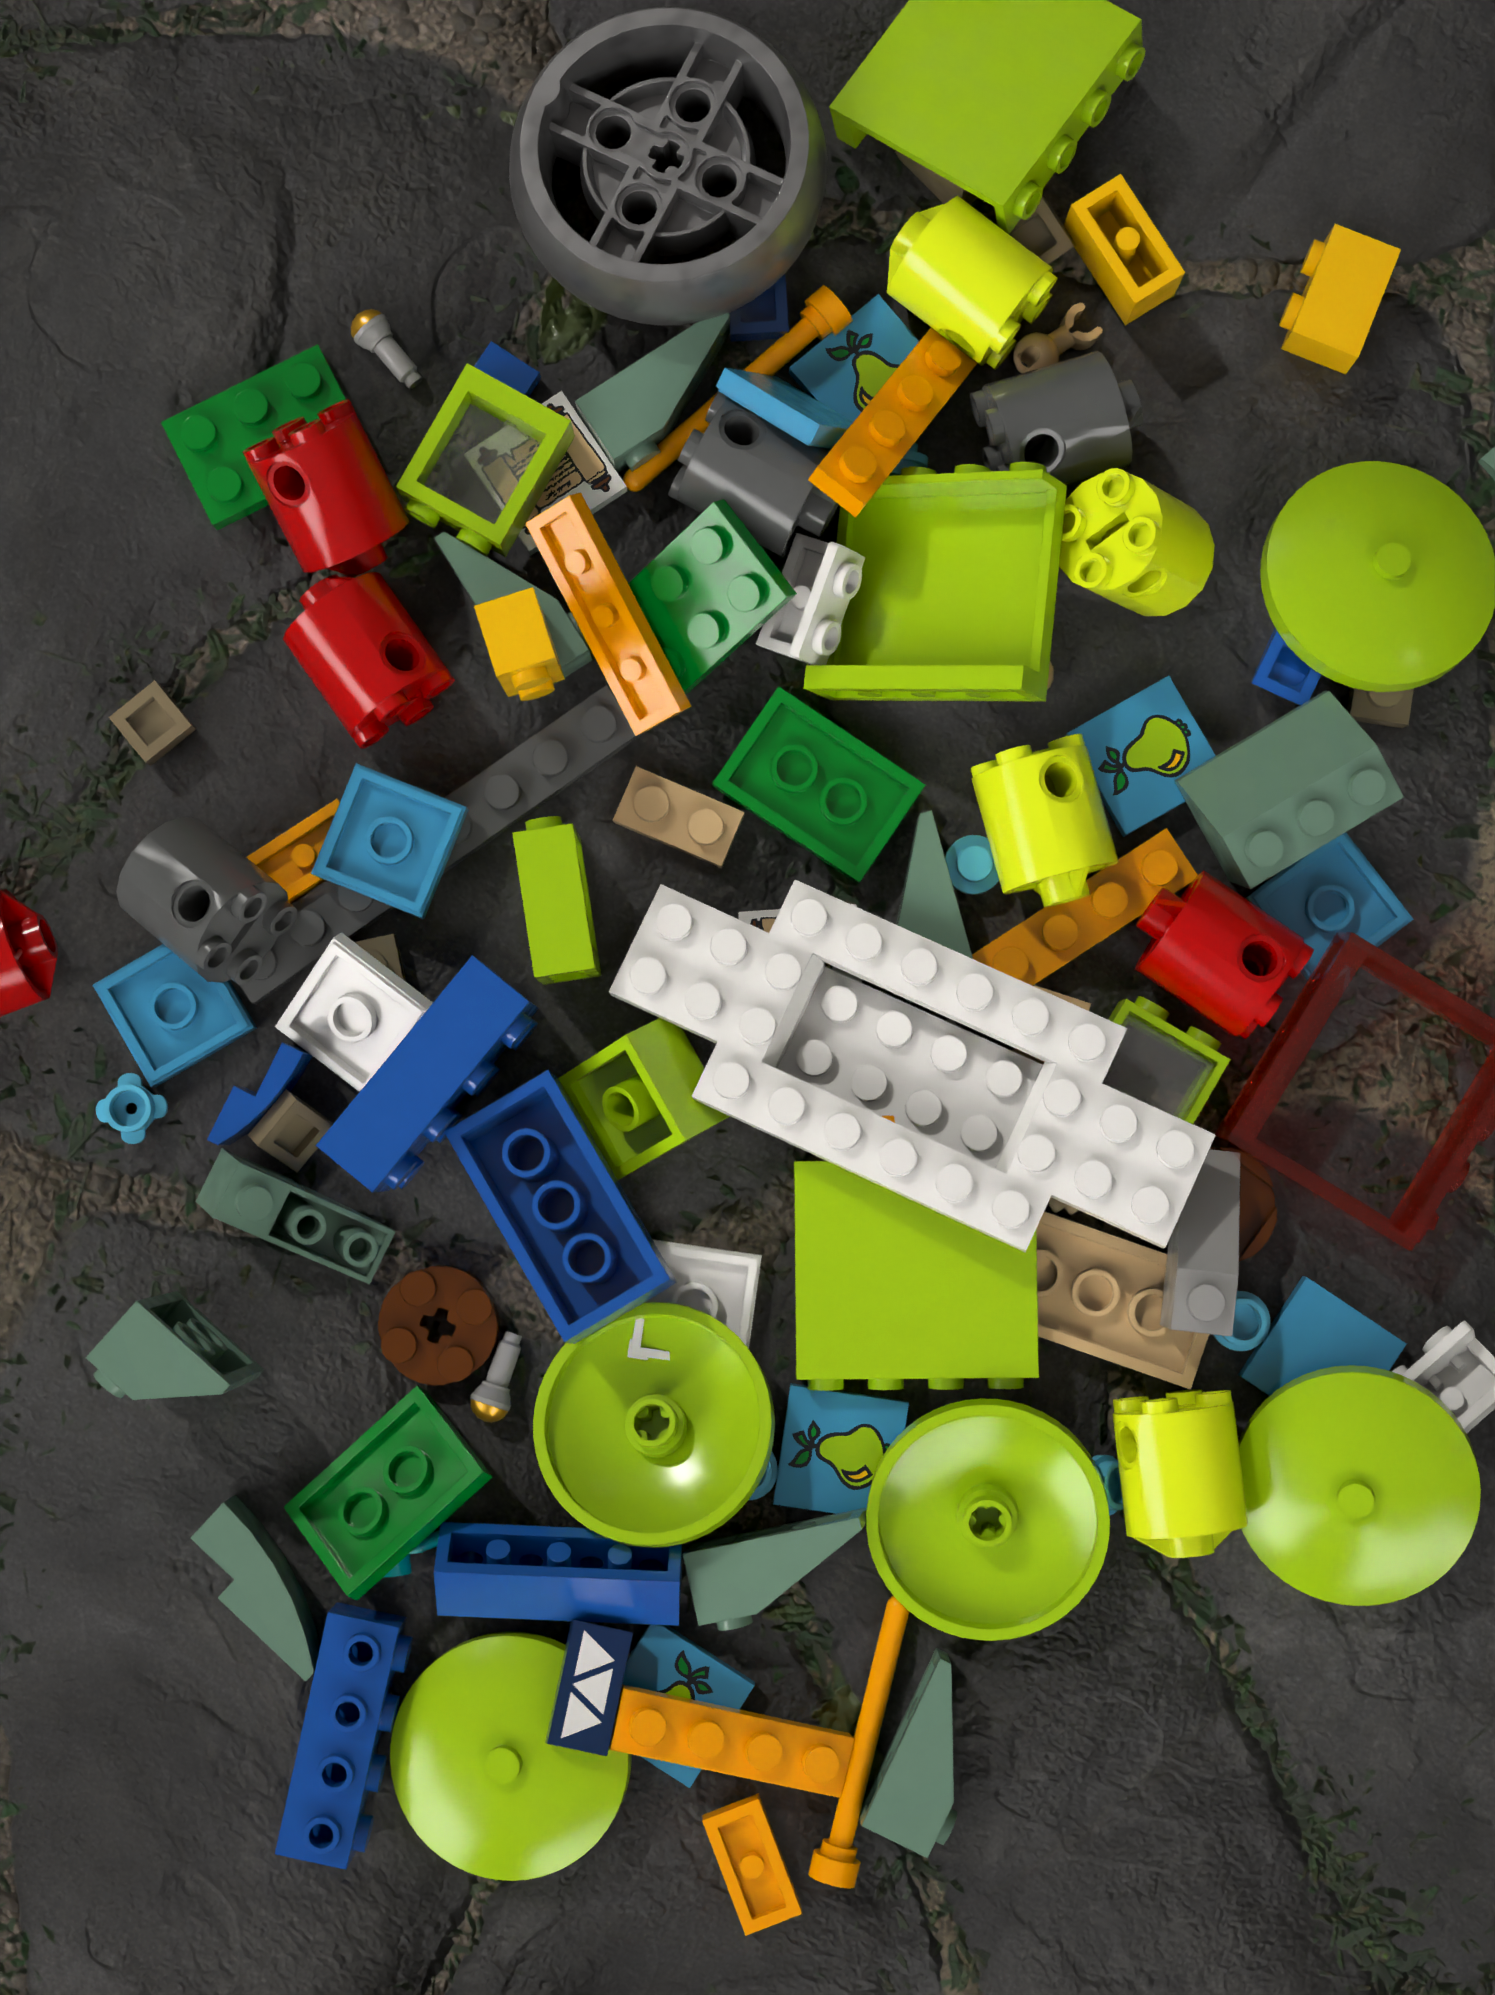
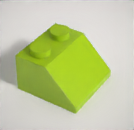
(640, 1096)

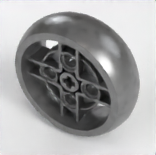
(571, 119)

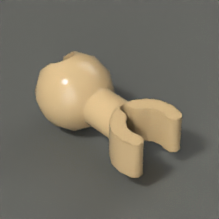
(1044, 350)

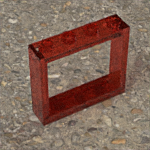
(1446, 1163)

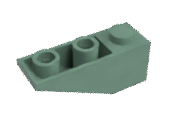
(293, 1216)

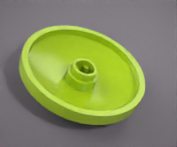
(1378, 576)
(654, 1443)
(1358, 1485)
(988, 1519)
(478, 1767)

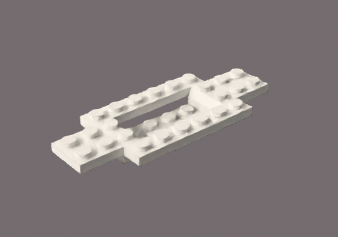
(973, 1121)

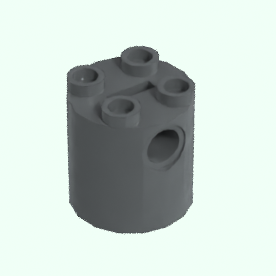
(1061, 417)
(757, 473)
(204, 900)

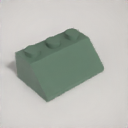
(1288, 790)
(168, 1352)

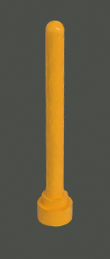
(821, 317)
(836, 1859)

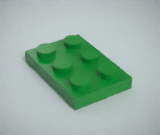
(218, 430)
(709, 593)
(818, 785)
(387, 1492)

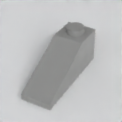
(1205, 1251)

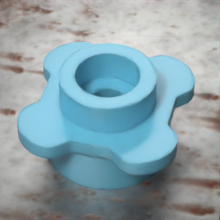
(114, 1108)

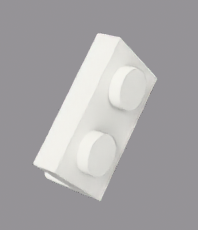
(811, 621)
(1457, 1373)

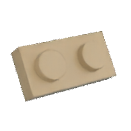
(678, 817)

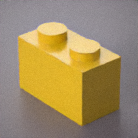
(1123, 249)
(1339, 299)
(520, 644)

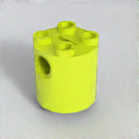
(967, 279)
(1135, 544)
(1044, 819)
(1180, 1470)

